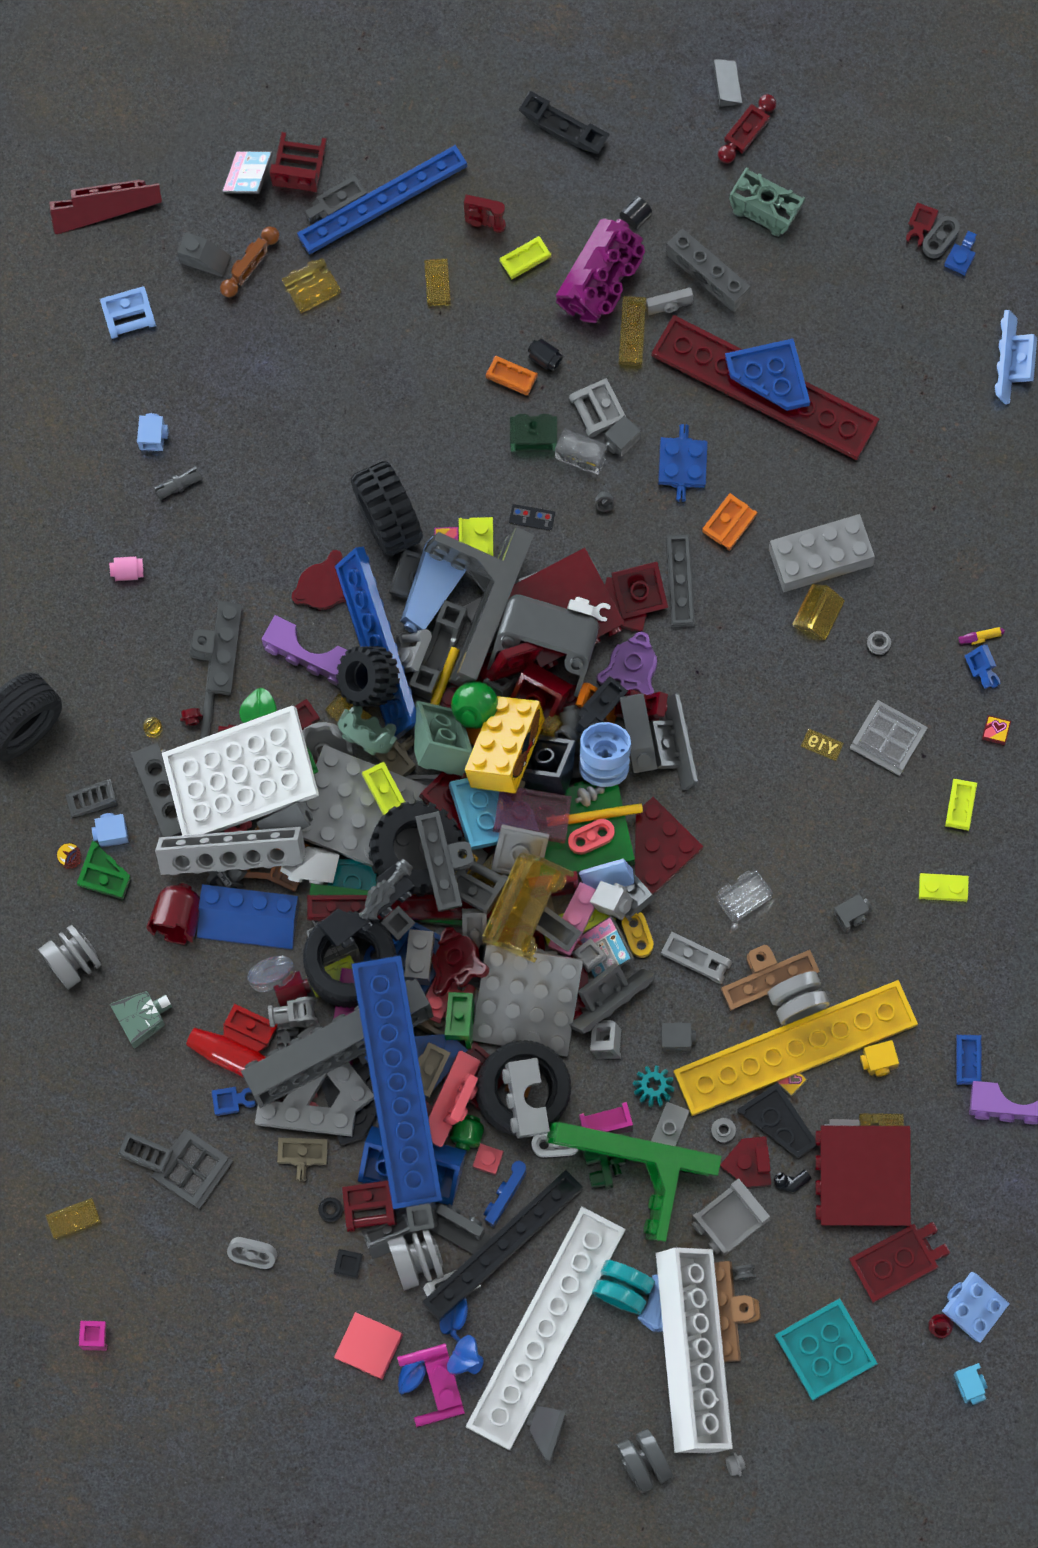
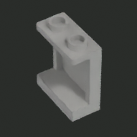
(730, 1218)

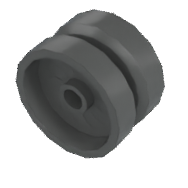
(641, 1462)

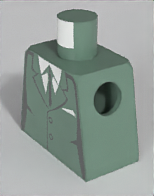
(140, 1016)

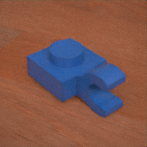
(961, 256)
(980, 664)

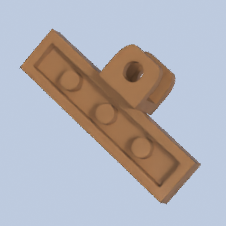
(765, 975)
(732, 1311)

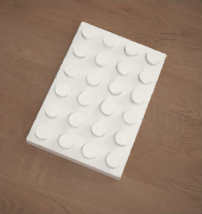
(240, 773)

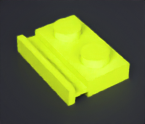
(477, 533)

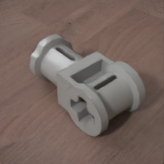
(294, 1013)

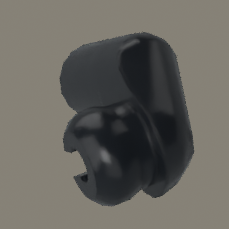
(790, 1183)

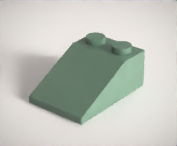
(440, 739)

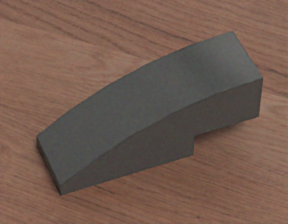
(557, 929)

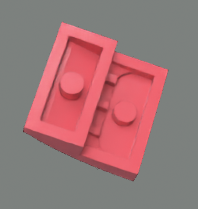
(368, 1346)

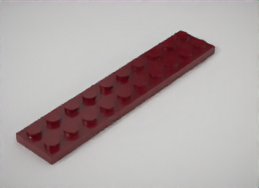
(826, 419)

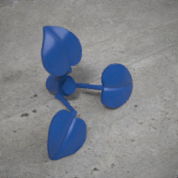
(463, 1358)

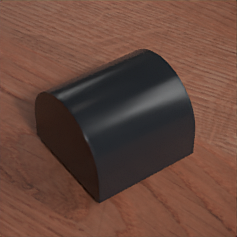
(636, 212)

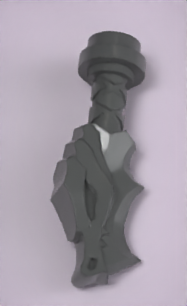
(380, 894)

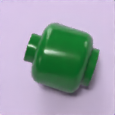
(467, 1133)

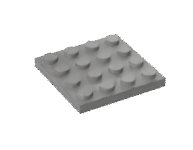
(527, 999)

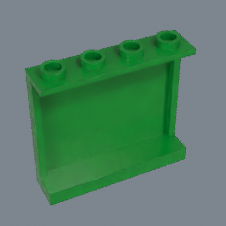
(617, 849)

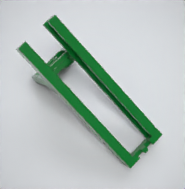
(660, 1159)

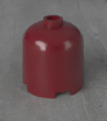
(175, 914)

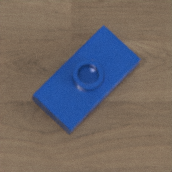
(968, 1059)

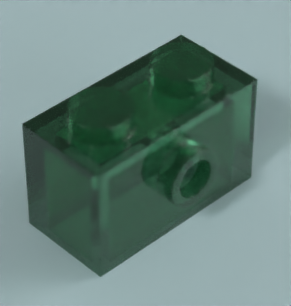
(533, 432)

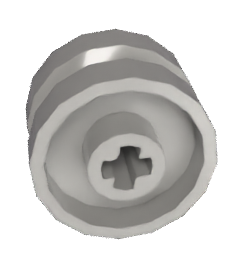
(798, 997)

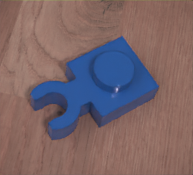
(228, 1100)

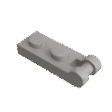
(696, 957)

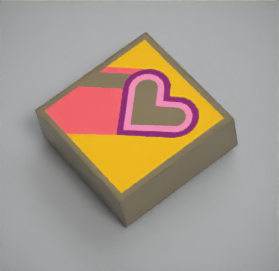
(792, 1084)

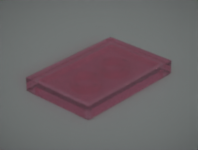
(535, 812)

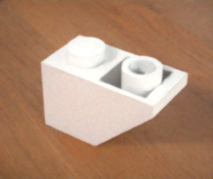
(317, 867)

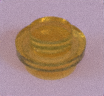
(551, 725)

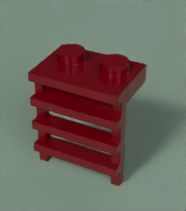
(297, 177)

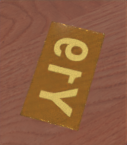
(822, 744)

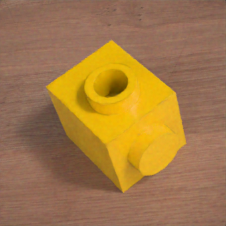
(879, 1058)

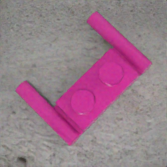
(441, 1381)

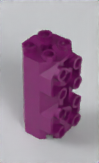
(595, 278)

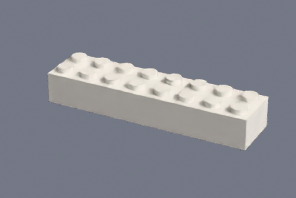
(693, 1350)

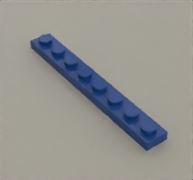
(382, 199)

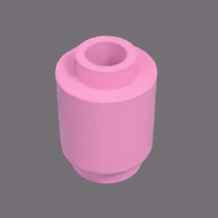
(126, 568)

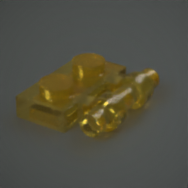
(314, 291)

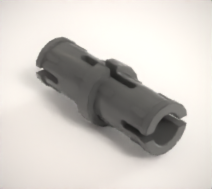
(177, 483)

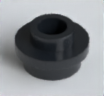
(330, 1201)

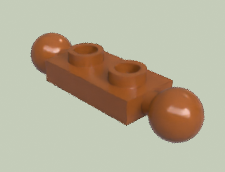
(253, 255)

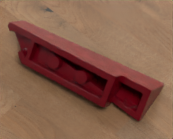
(101, 203)

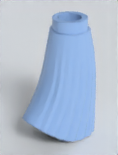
(651, 1315)

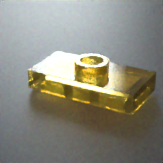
(437, 282)
(73, 1218)

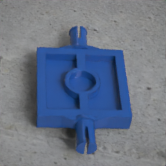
(682, 462)

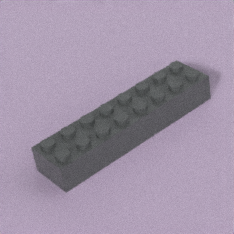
(320, 1051)

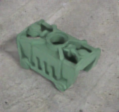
(760, 210)

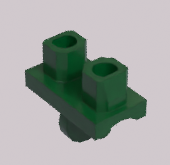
(603, 1177)

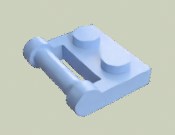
(126, 305)

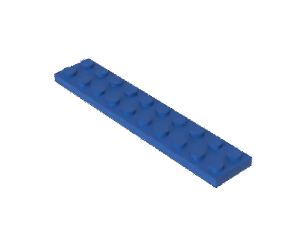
(396, 1082)

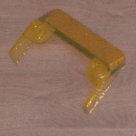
(523, 904)

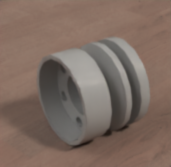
(70, 956)
(416, 1258)

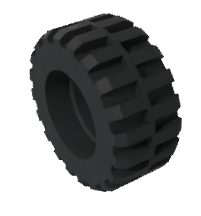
(386, 508)
(394, 822)

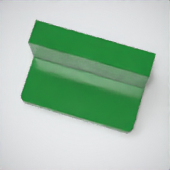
(460, 1017)

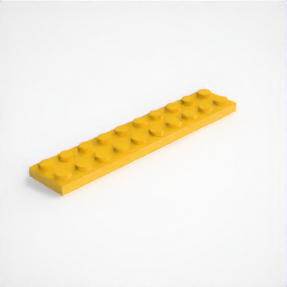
(795, 1048)

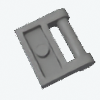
(604, 403)
(412, 656)

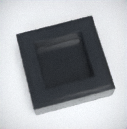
(348, 1264)

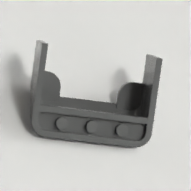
(551, 628)

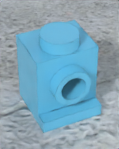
(971, 1384)

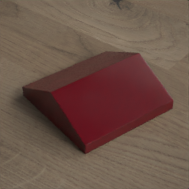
(639, 590)

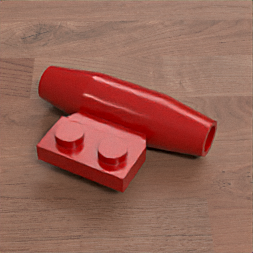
(241, 1041)

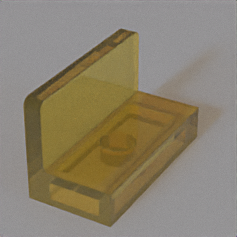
(819, 610)

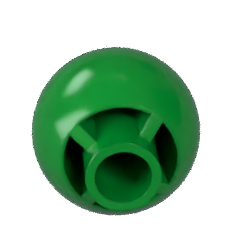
(474, 704)

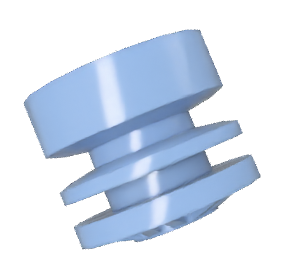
(604, 754)

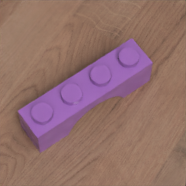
(282, 640)
(988, 1102)

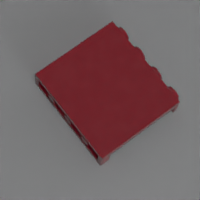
(565, 581)
(864, 1175)

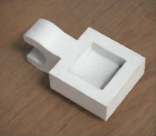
(582, 606)

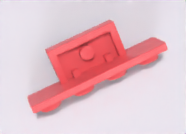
(453, 1097)

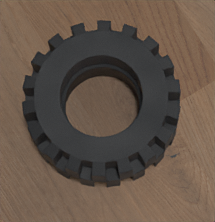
(367, 676)

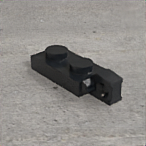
(600, 704)

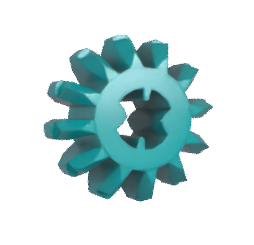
(649, 1093)

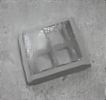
(888, 738)

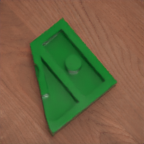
(103, 874)

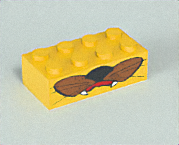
(505, 745)

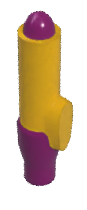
(981, 636)

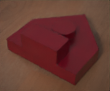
(749, 1162)

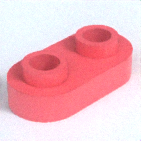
(590, 836)

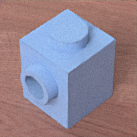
(152, 432)
(110, 830)

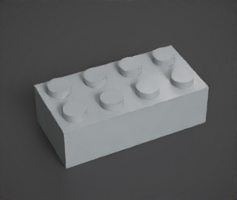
(821, 553)

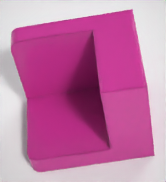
(92, 1335)

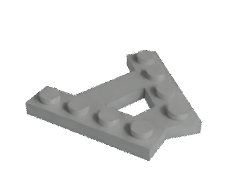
(298, 1114)

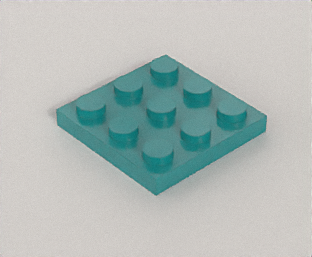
(826, 1349)

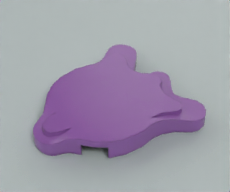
(632, 664)

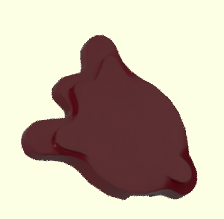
(320, 584)
(456, 961)

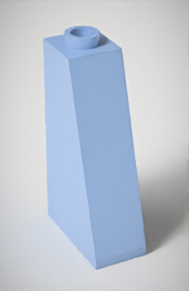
(429, 589)

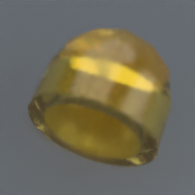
(155, 730)

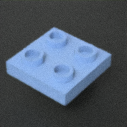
(974, 1306)

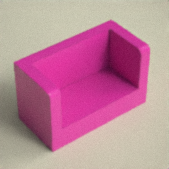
(611, 1121)

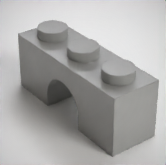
(526, 1120)

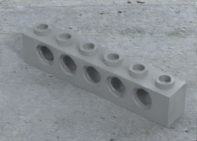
(241, 843)

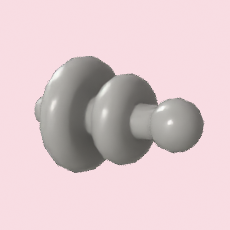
(589, 794)

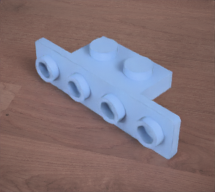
(1016, 357)

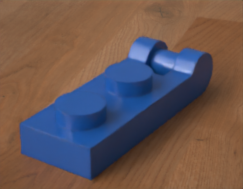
(506, 1192)

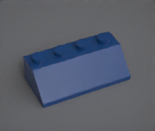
(247, 916)
(448, 1163)

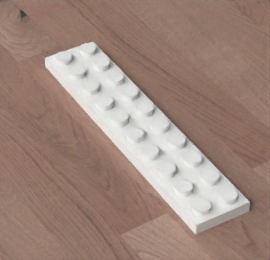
(545, 1329)

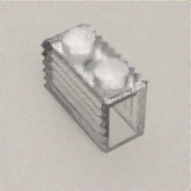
(744, 896)

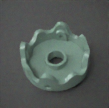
(366, 732)

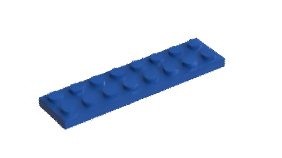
(375, 630)

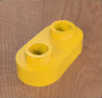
(637, 935)

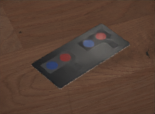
(532, 517)

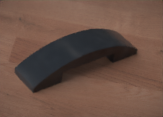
(562, 125)

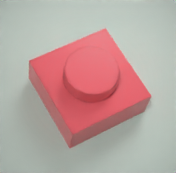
(488, 1159)

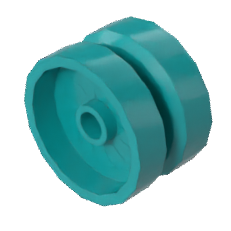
(623, 1287)

